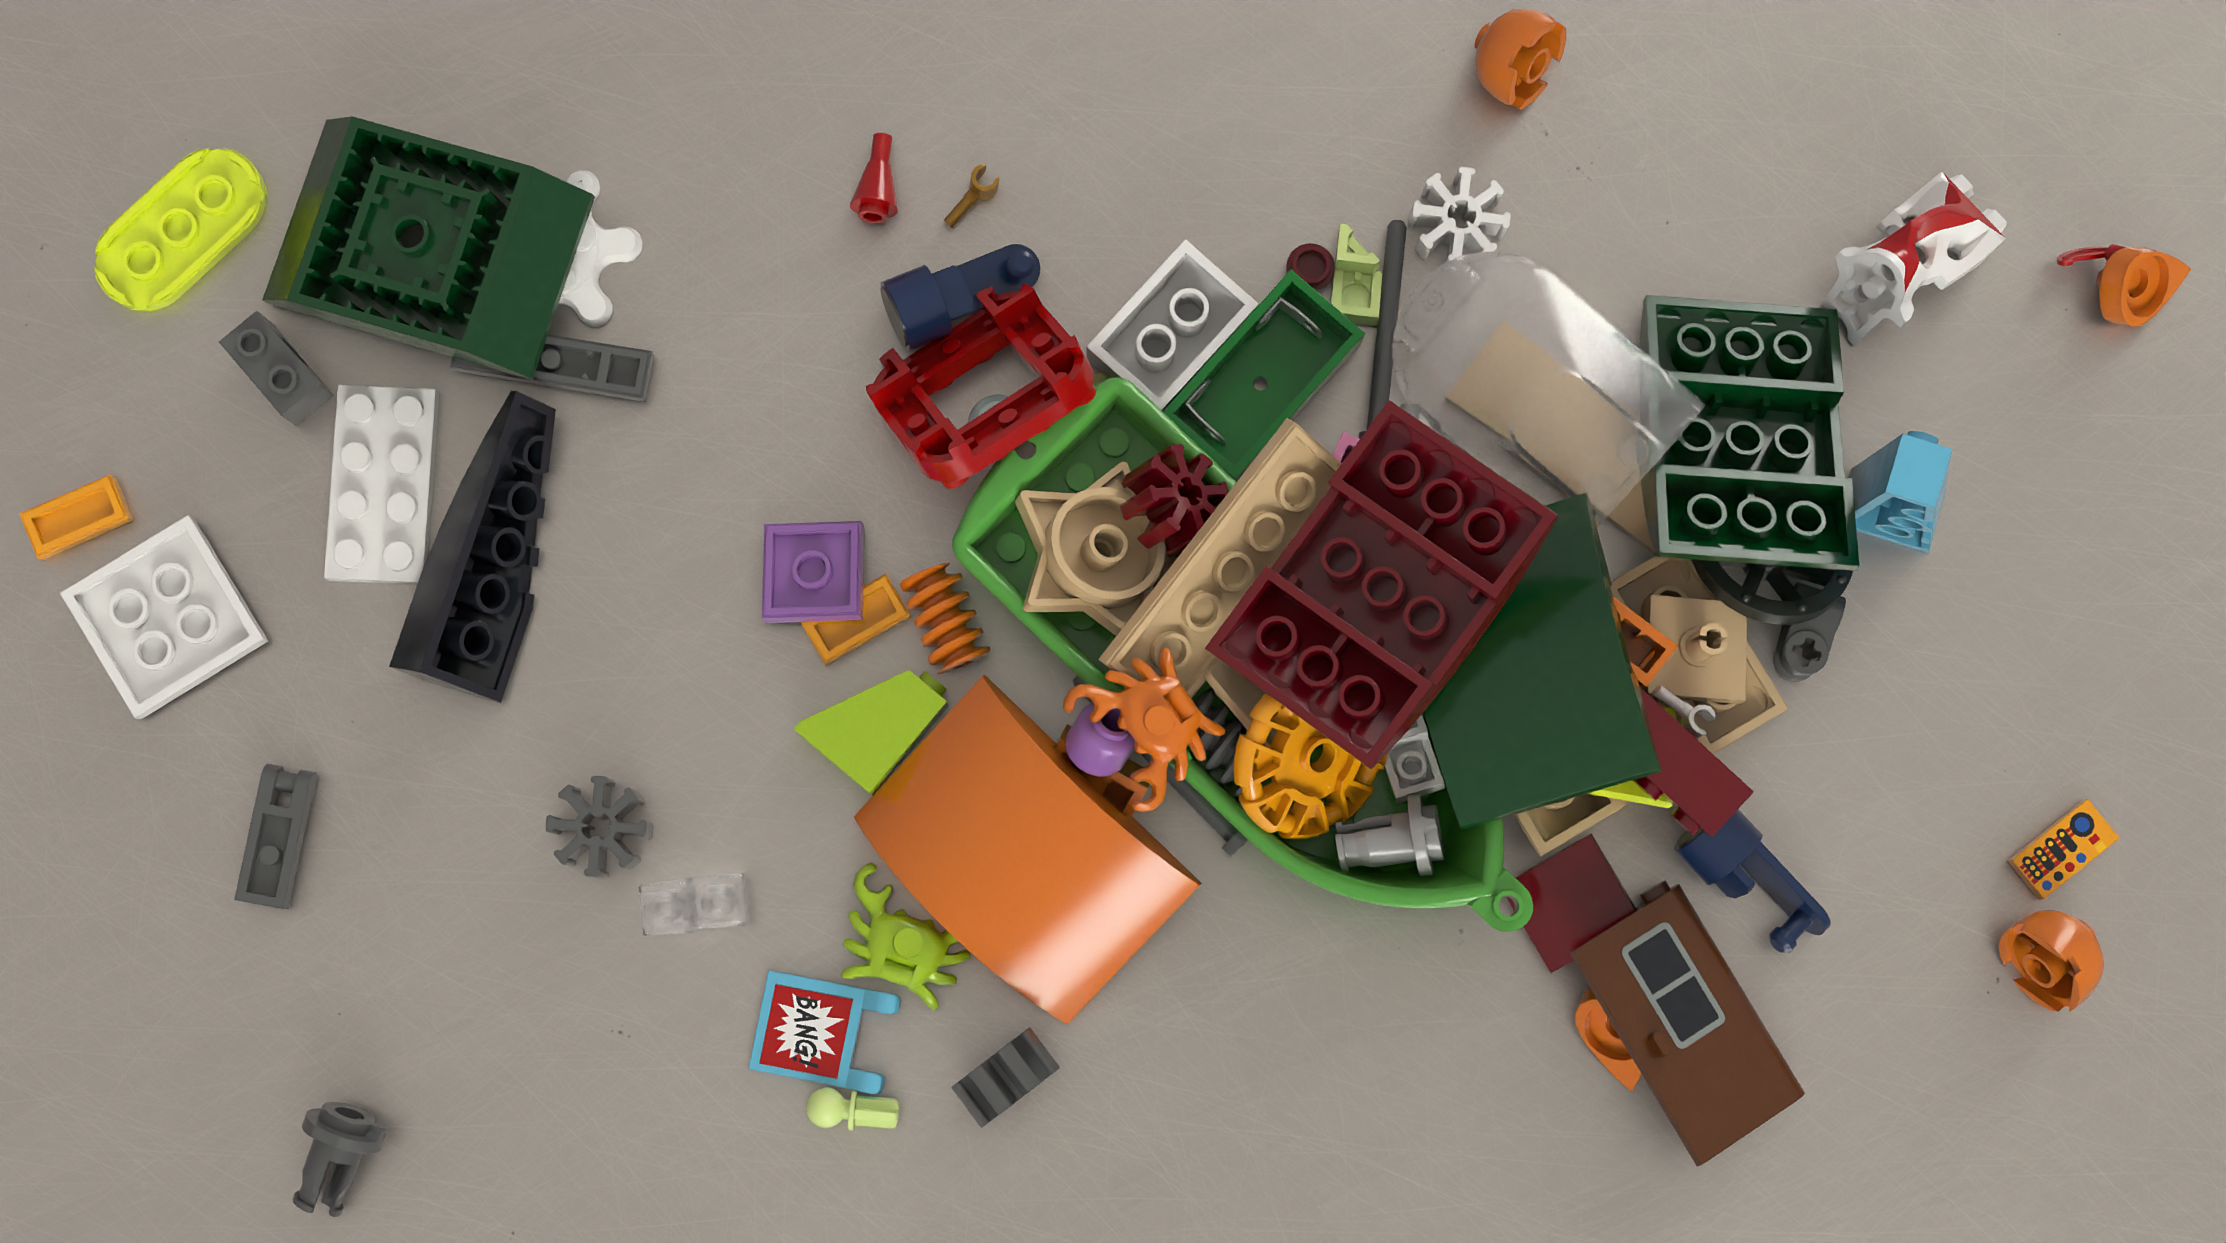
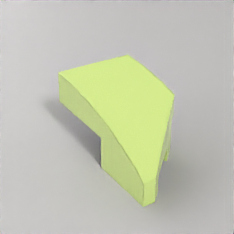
(1356, 280)

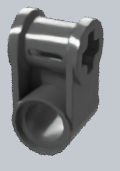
(1812, 636)

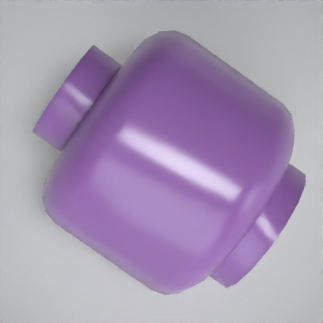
(1098, 746)

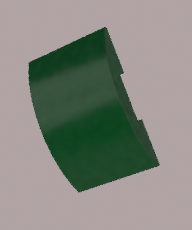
(1765, 455)
(1547, 689)

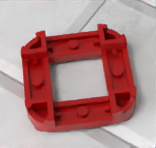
(1006, 319)

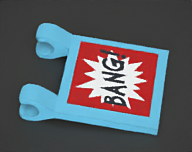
(812, 1029)

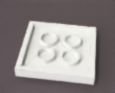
(164, 617)

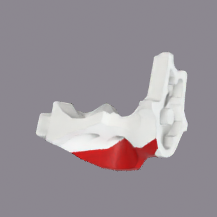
(1913, 255)

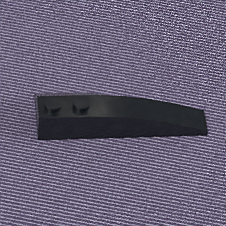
(478, 573)

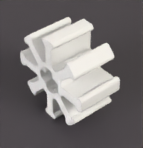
(1472, 210)

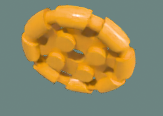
(1294, 777)

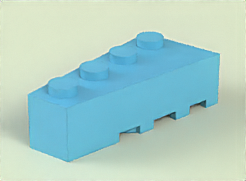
(1902, 490)

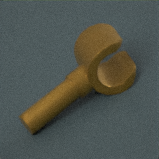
(975, 193)

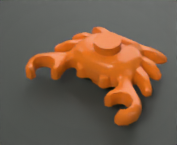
(1157, 717)

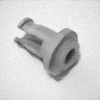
(1393, 839)

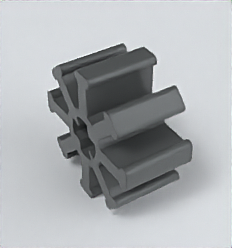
(596, 844)
(1005, 1077)

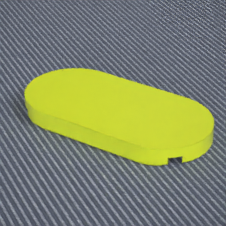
(180, 229)

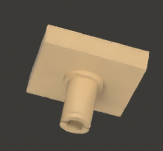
(1709, 650)

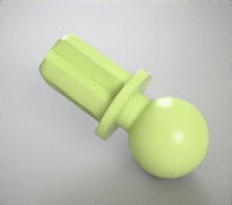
(828, 1107)

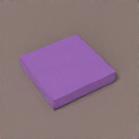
(813, 572)

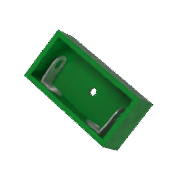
(1292, 344)

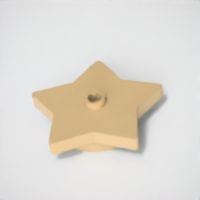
(1068, 538)

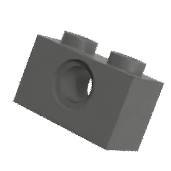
(276, 368)

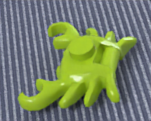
(899, 945)

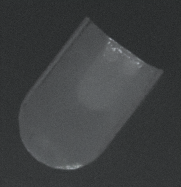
(1535, 380)

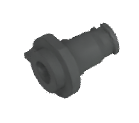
(341, 1137)

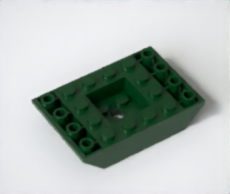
(488, 255)

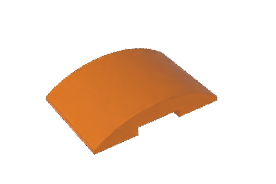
(1022, 854)

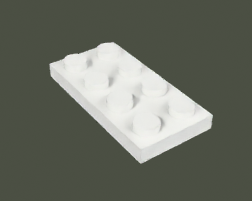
(381, 484)

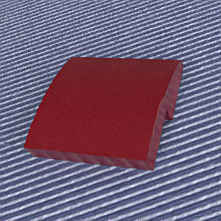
(1572, 900)

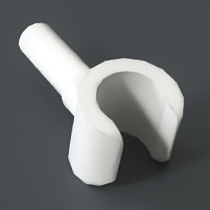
(1685, 710)

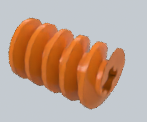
(944, 618)

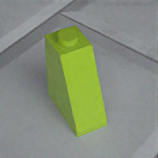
(876, 727)

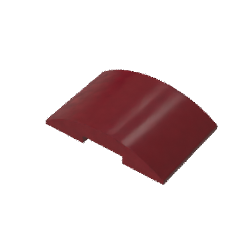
(1384, 586)

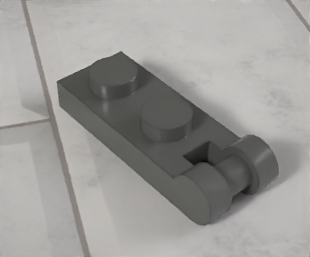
(275, 837)

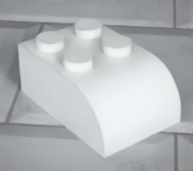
(1171, 326)

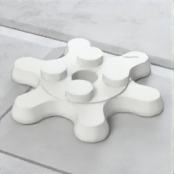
(596, 251)

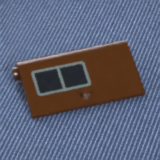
(1687, 1023)

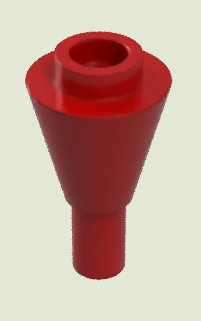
(875, 193)

